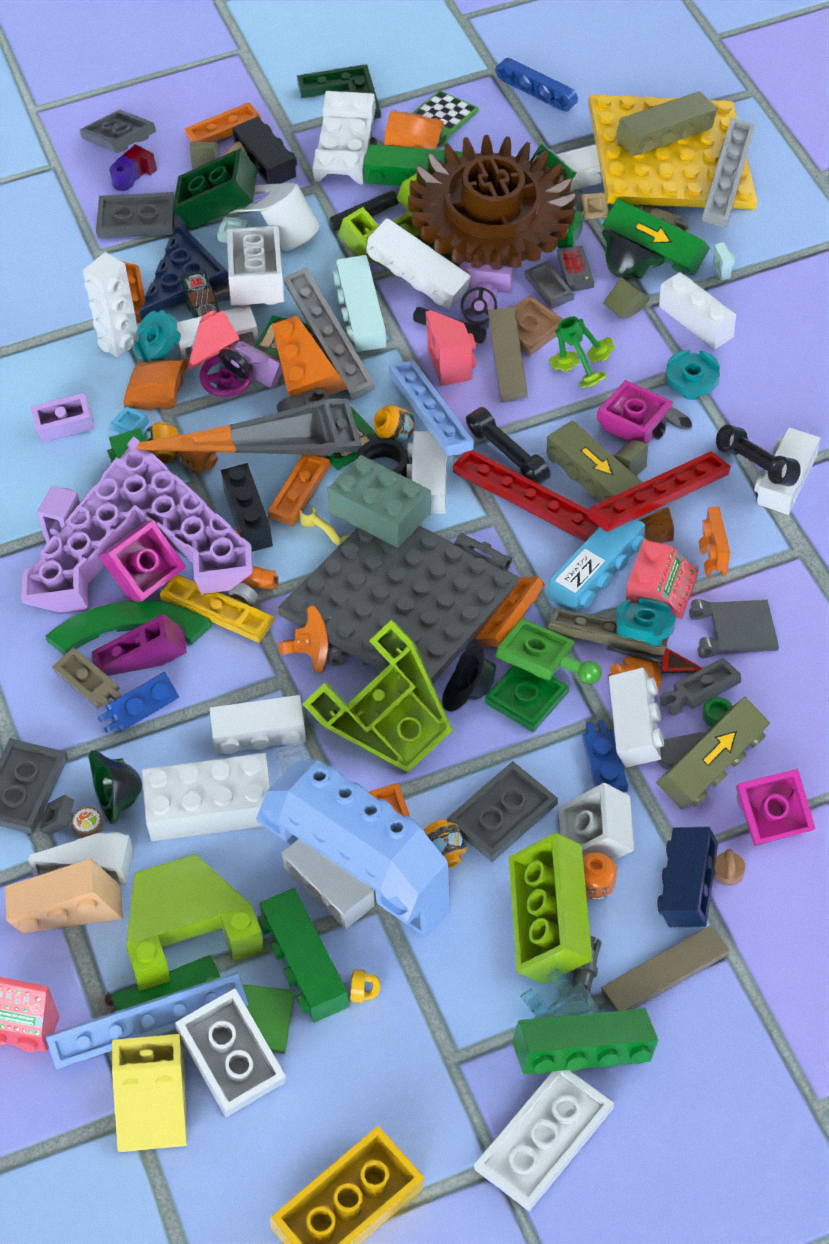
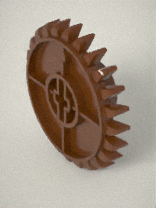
(491, 205)

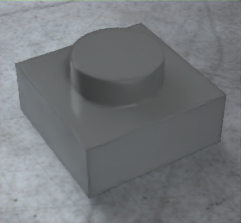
(57, 815)

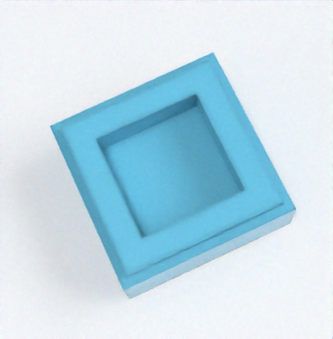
(129, 420)

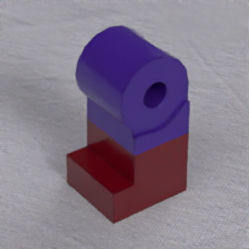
(131, 167)

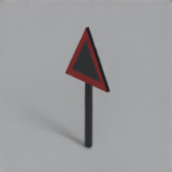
(670, 662)

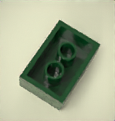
(215, 189)

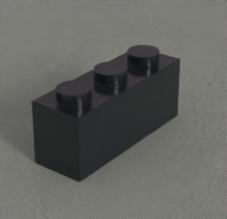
(266, 151)
(246, 506)

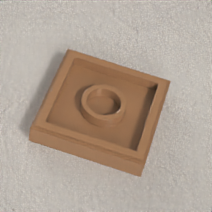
(535, 324)

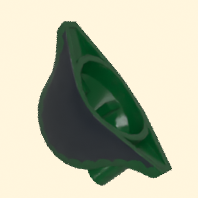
(626, 258)
(114, 783)

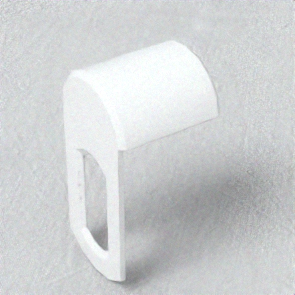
(287, 209)

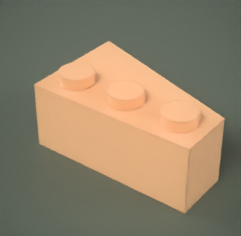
(64, 898)

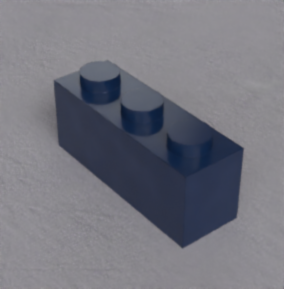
(688, 877)

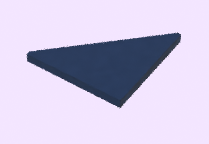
(182, 257)

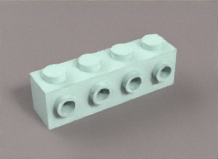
(360, 303)

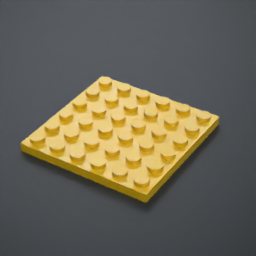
(669, 174)

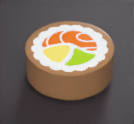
(87, 822)

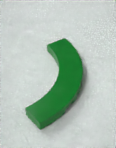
(123, 617)

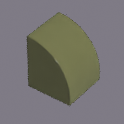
(203, 153)
(626, 299)
(633, 456)

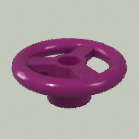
(226, 381)

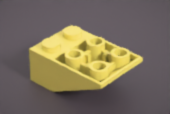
(149, 1092)

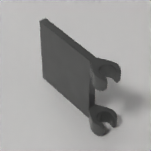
(737, 626)

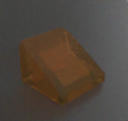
(659, 526)

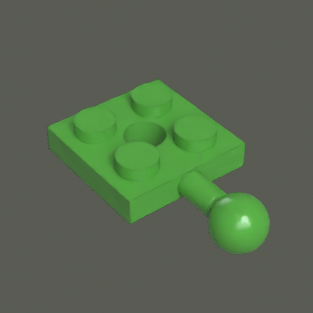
(552, 653)

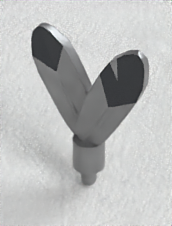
(674, 417)

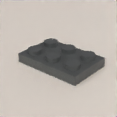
(118, 131)
(135, 215)
(27, 783)
(503, 811)

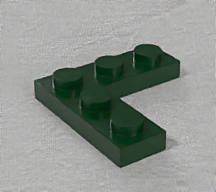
(350, 79)

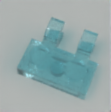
(573, 1001)

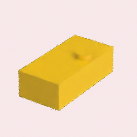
(350, 1195)

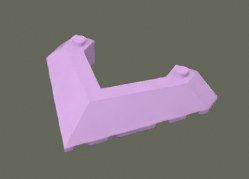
(131, 493)

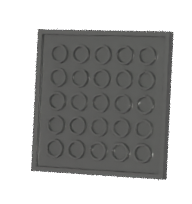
(424, 585)

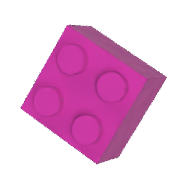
(142, 561)

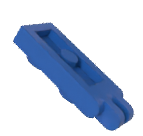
(139, 703)
(603, 758)

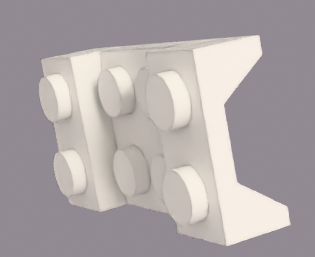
(344, 135)

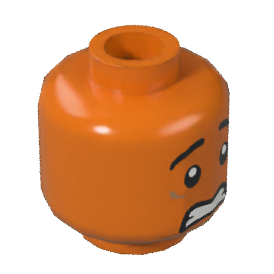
(197, 461)
(599, 875)

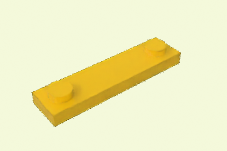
(218, 608)

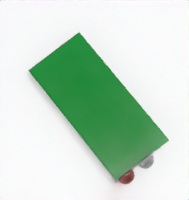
(180, 978)

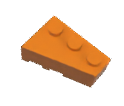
(303, 361)

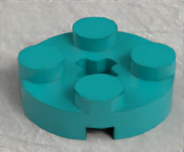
(157, 336)
(692, 385)
(645, 621)

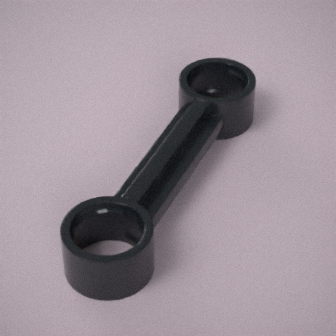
(483, 425)
(758, 455)

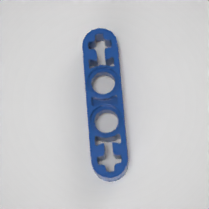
(559, 94)

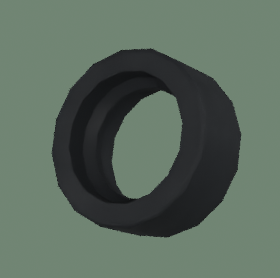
(386, 448)

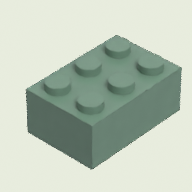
(379, 501)

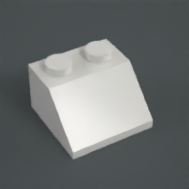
(599, 821)

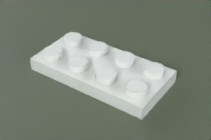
(544, 1137)

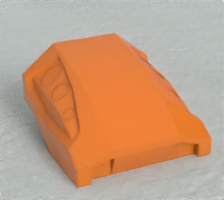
(412, 130)
(155, 384)

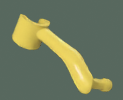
(312, 519)

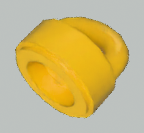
(358, 981)

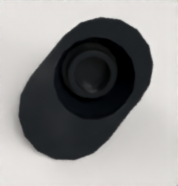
(470, 679)

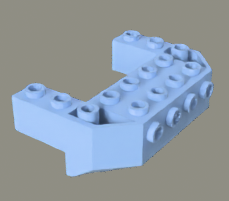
(362, 838)

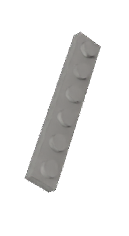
(728, 173)
(329, 333)

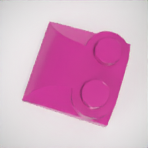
(633, 412)
(775, 807)

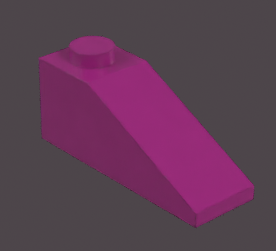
(142, 648)

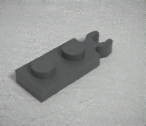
(701, 686)

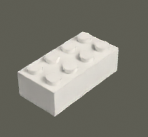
(255, 266)
(205, 796)

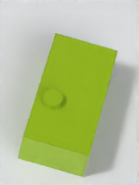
(549, 908)

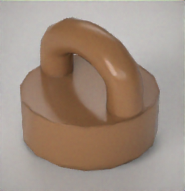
(729, 868)

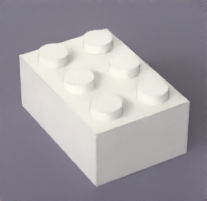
(230, 1052)

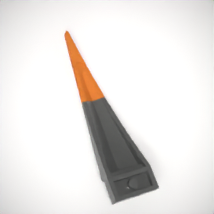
(304, 430)

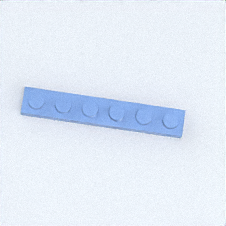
(431, 408)
(137, 1021)

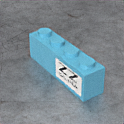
(594, 565)

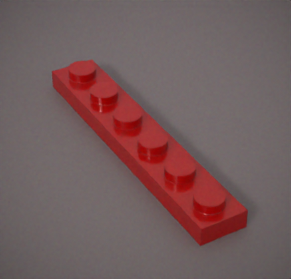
(658, 491)
(525, 494)

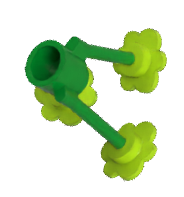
(571, 331)

